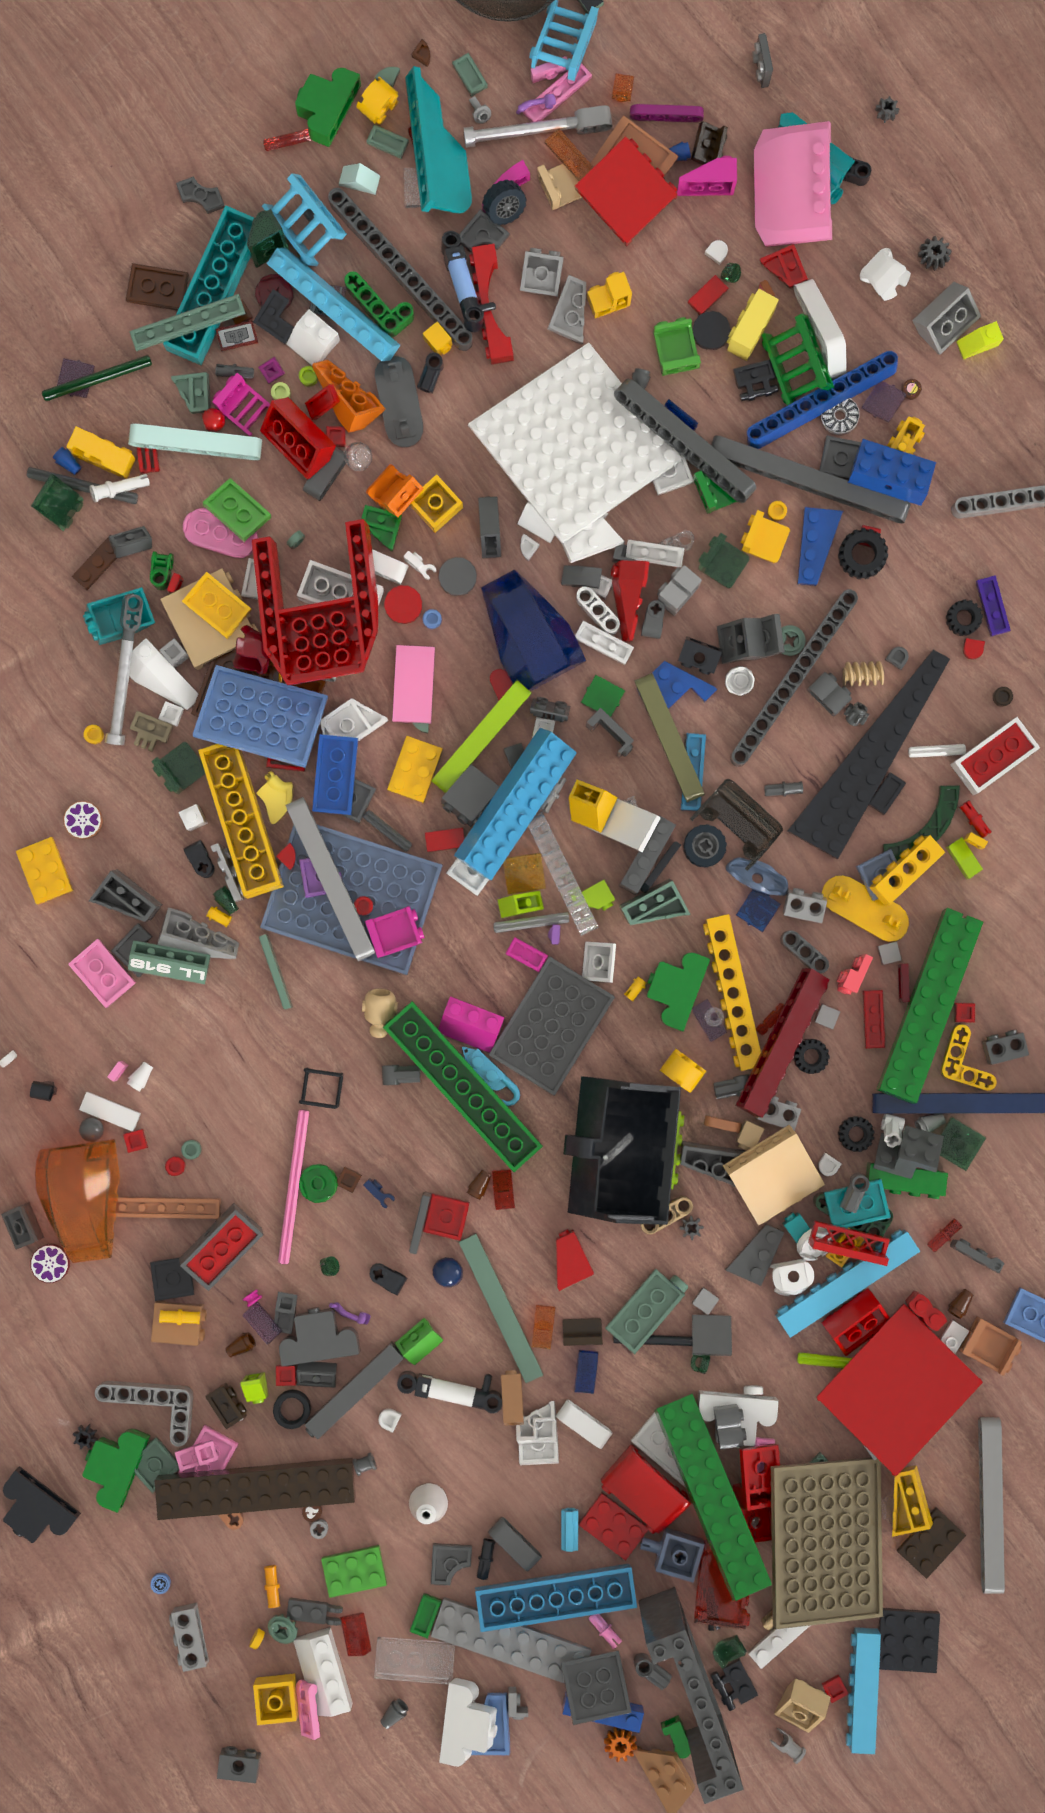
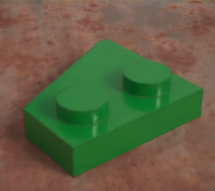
(382, 525)

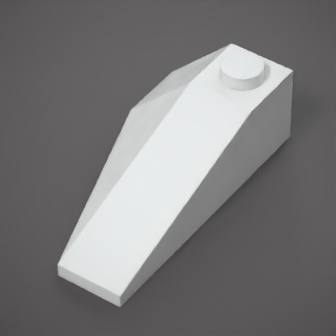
(157, 674)

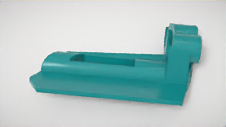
(839, 161)

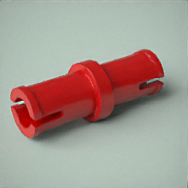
(975, 819)

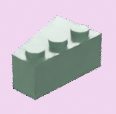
(658, 903)

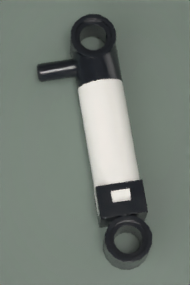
(426, 1387)

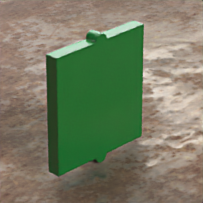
(602, 695)

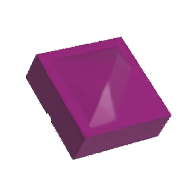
(271, 370)

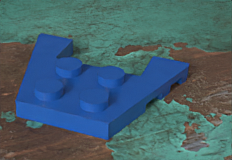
(676, 682)

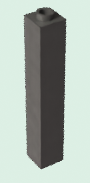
(354, 1391)

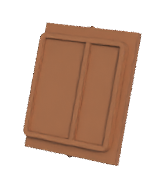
(657, 152)

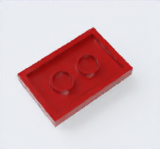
(613, 1526)

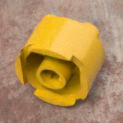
(377, 100)
(683, 1070)

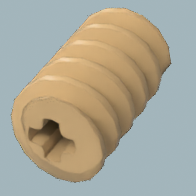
(863, 673)

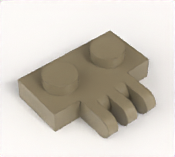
(150, 730)

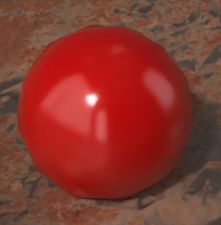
(213, 420)

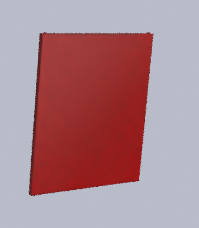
(899, 1390)

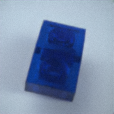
(586, 1371)

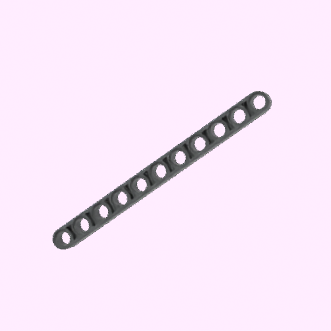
(396, 261)
(811, 480)
(797, 669)

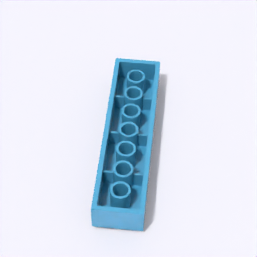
(515, 803)
(555, 1597)

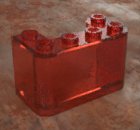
(713, 1599)

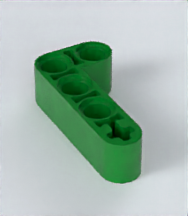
(370, 305)

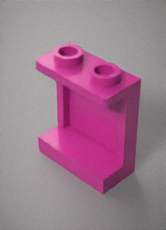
(394, 932)

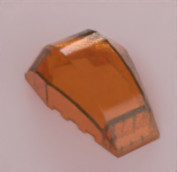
(80, 1196)

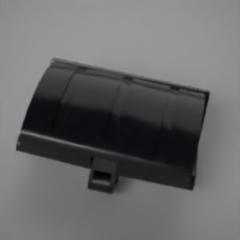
(639, 1179)

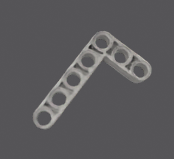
(154, 1399)

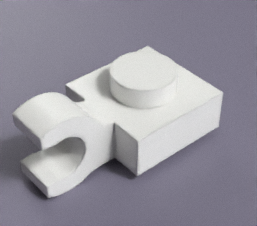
(415, 561)

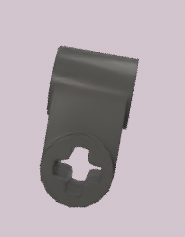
(653, 623)

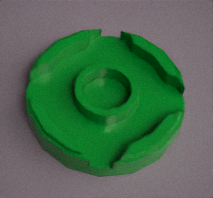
(318, 1183)

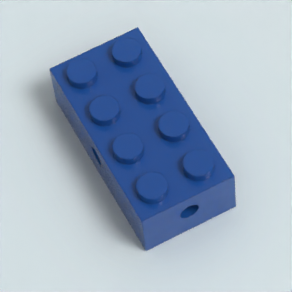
(892, 472)

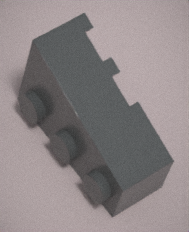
(125, 896)

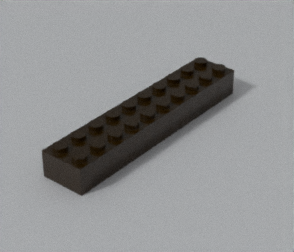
(255, 1489)

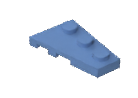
(501, 1742)

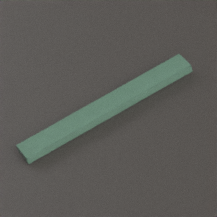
(501, 1308)

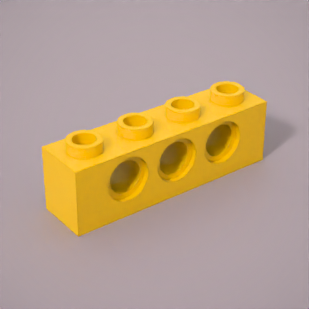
(931, 853)

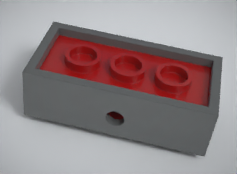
(221, 1246)

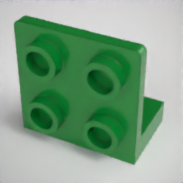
(710, 493)

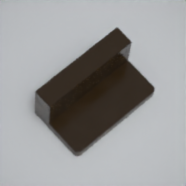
(582, 1331)

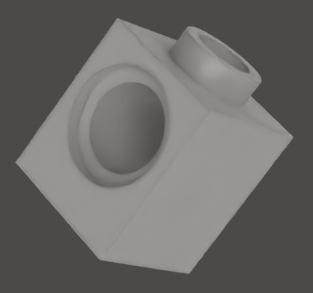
(174, 653)

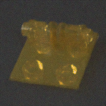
(524, 873)

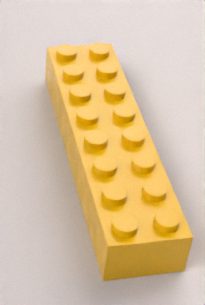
(241, 820)

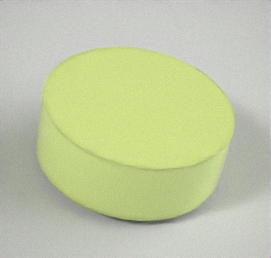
(280, 390)

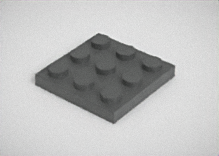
(596, 1687)

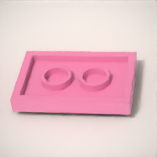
(102, 973)

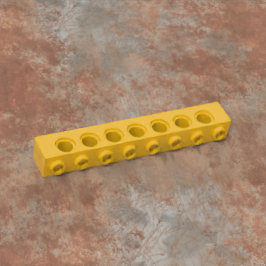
(724, 924)

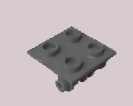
(542, 705)

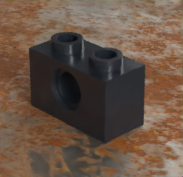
(693, 646)

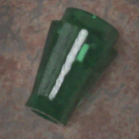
(225, 900)

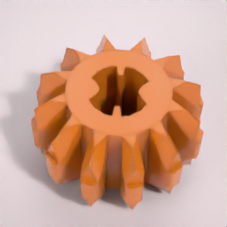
(615, 1749)

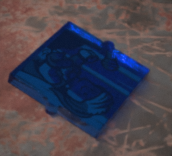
(758, 909)

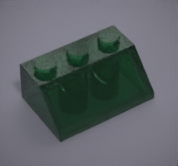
(265, 237)

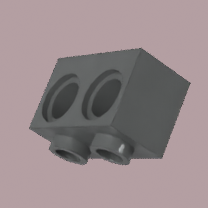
(1006, 1052)

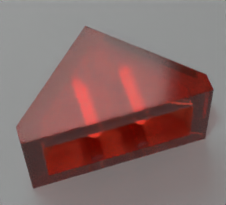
(503, 1189)

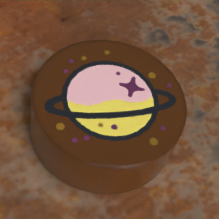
(912, 388)

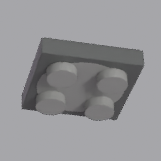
(763, 59)

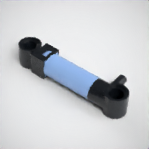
(456, 264)

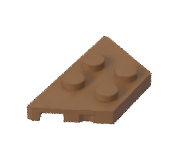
(666, 1776)

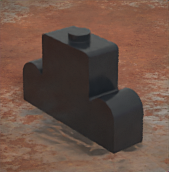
(36, 1507)

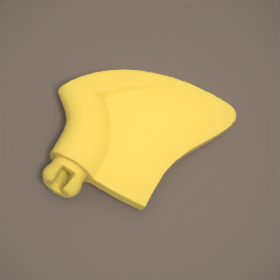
(275, 796)

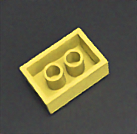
(751, 324)

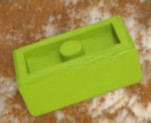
(964, 858)

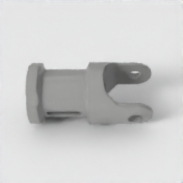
(790, 1747)

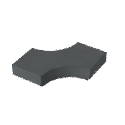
(208, 198)

